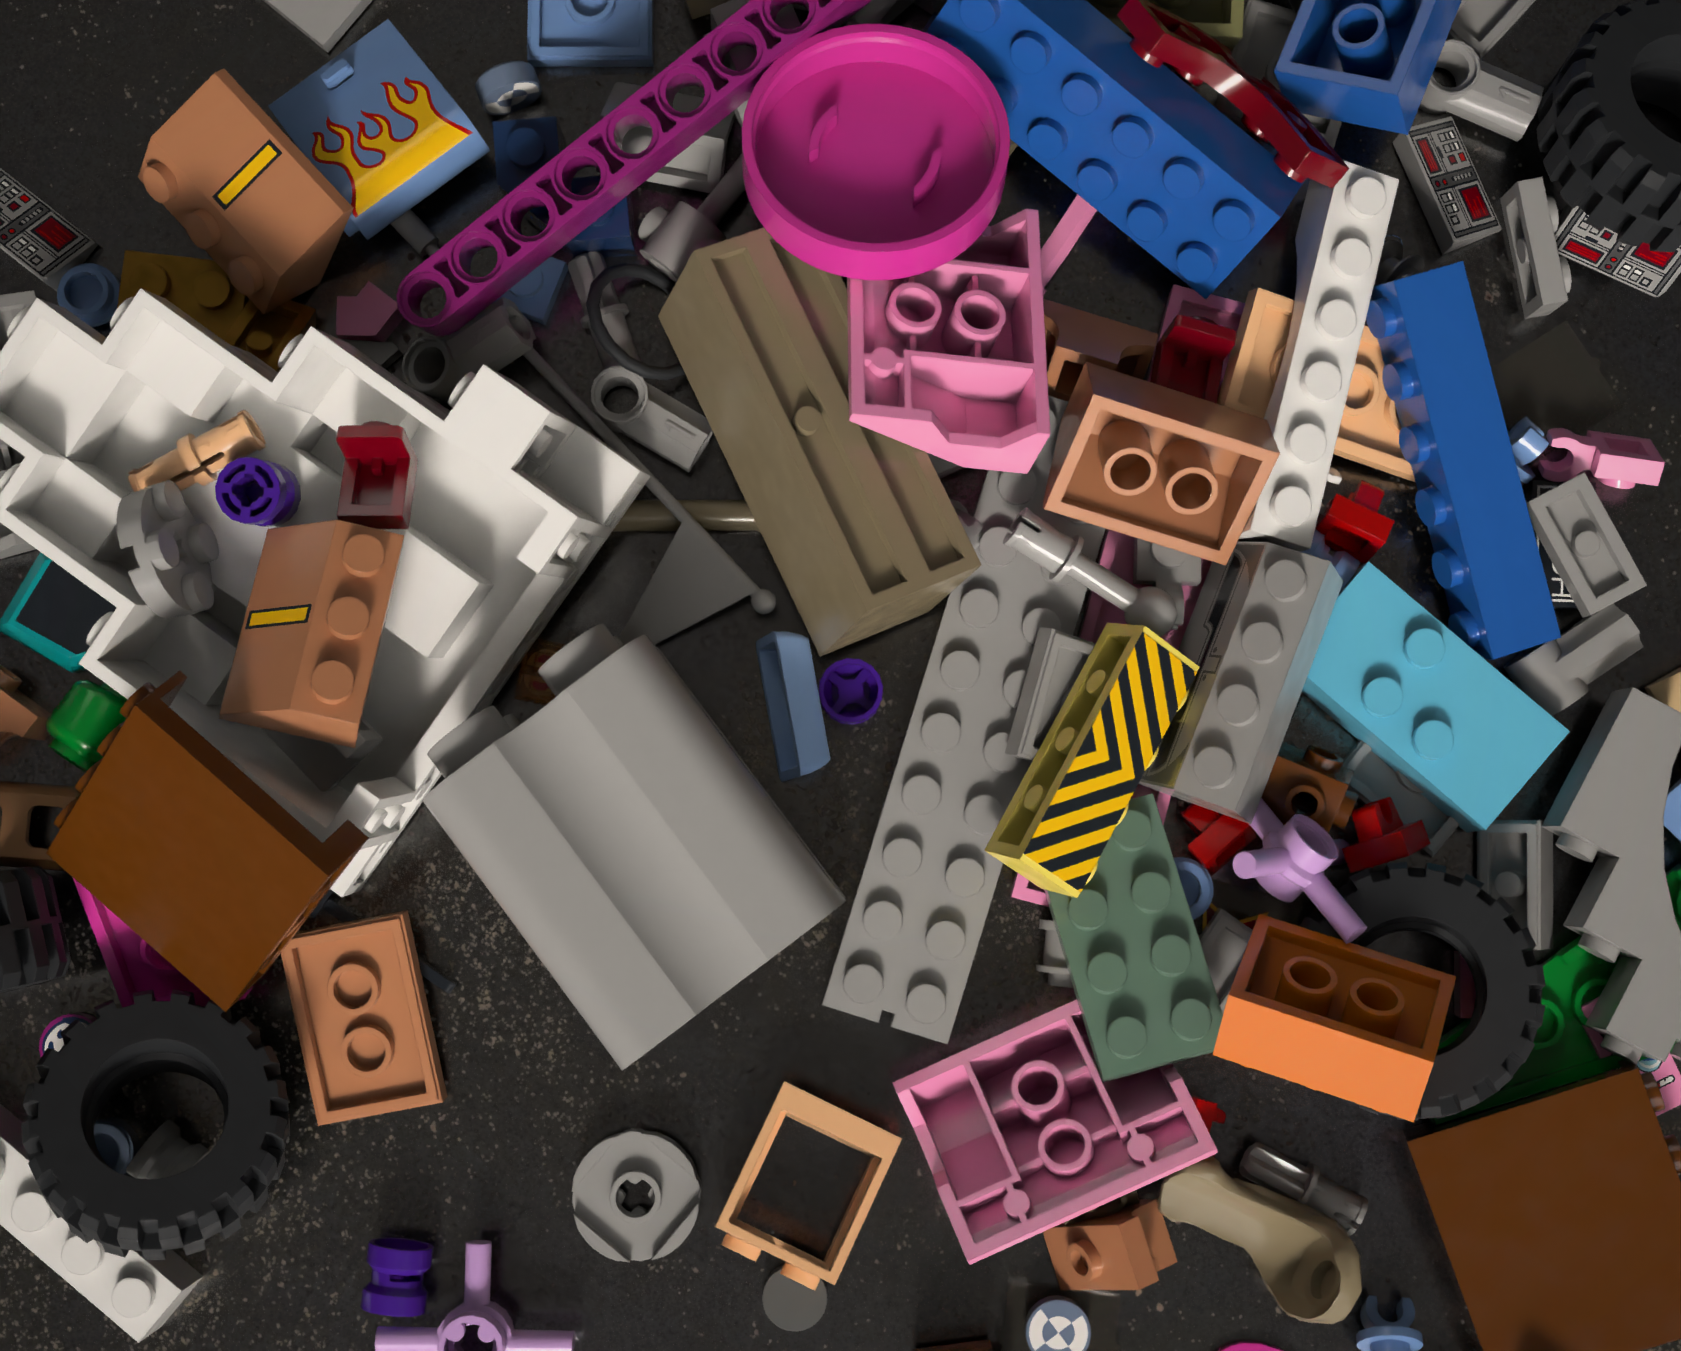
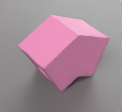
(367, 316)

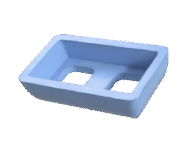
(792, 704)

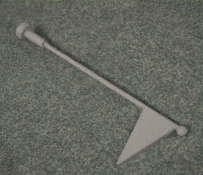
(695, 572)

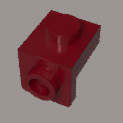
(1192, 356)
(376, 475)

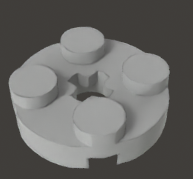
(169, 550)
(642, 1232)

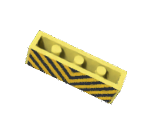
(1093, 759)

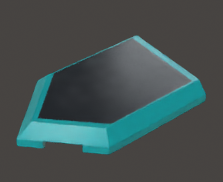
(54, 614)

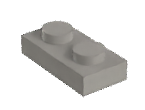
(1530, 227)
(1584, 545)

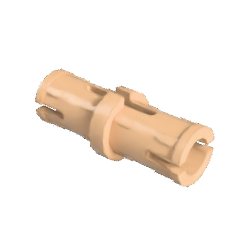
(202, 456)

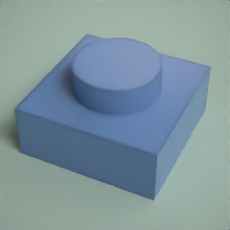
(538, 290)

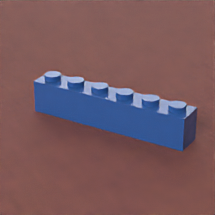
(1462, 462)

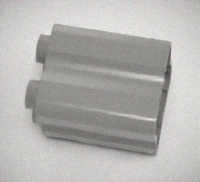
(627, 841)

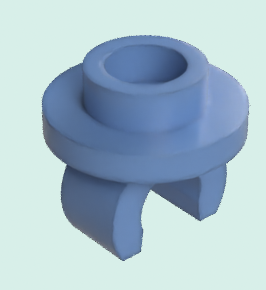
(1527, 444)
(1385, 1335)

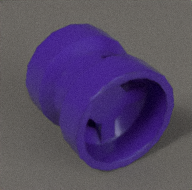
(273, 494)
(854, 683)
(397, 1277)

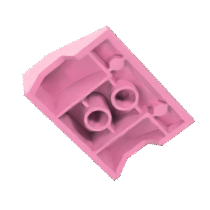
(957, 353)
(1036, 1138)

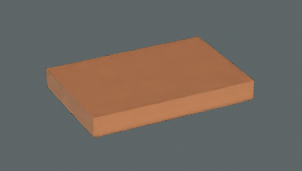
(363, 1018)

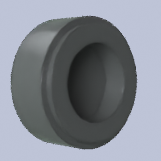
(791, 1303)

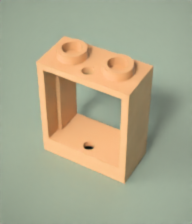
(838, 1125)

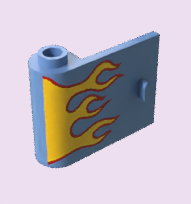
(379, 128)

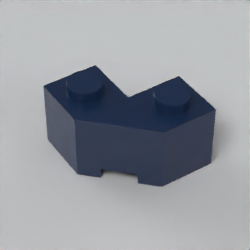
(529, 144)

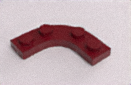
(1267, 112)

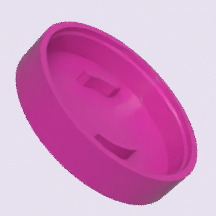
(875, 151)

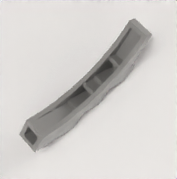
(1616, 812)

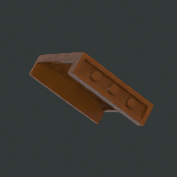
(194, 849)
(1562, 1216)

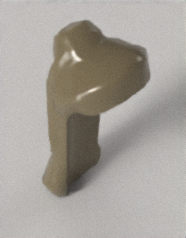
(1297, 1249)

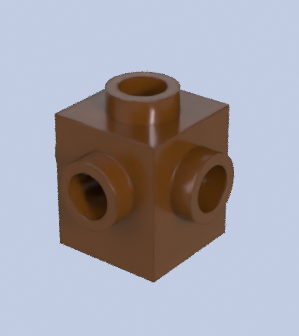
(1312, 772)

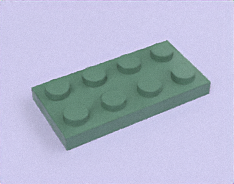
(1137, 954)

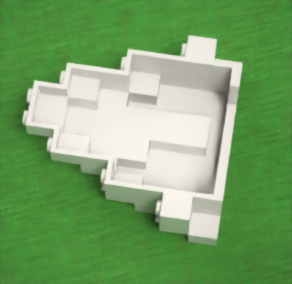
(495, 540)

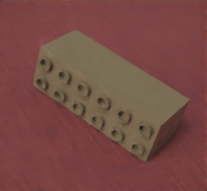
(841, 507)

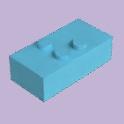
(1427, 702)

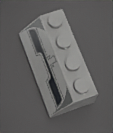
(1253, 650)

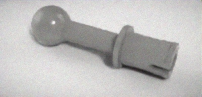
(1063, 556)

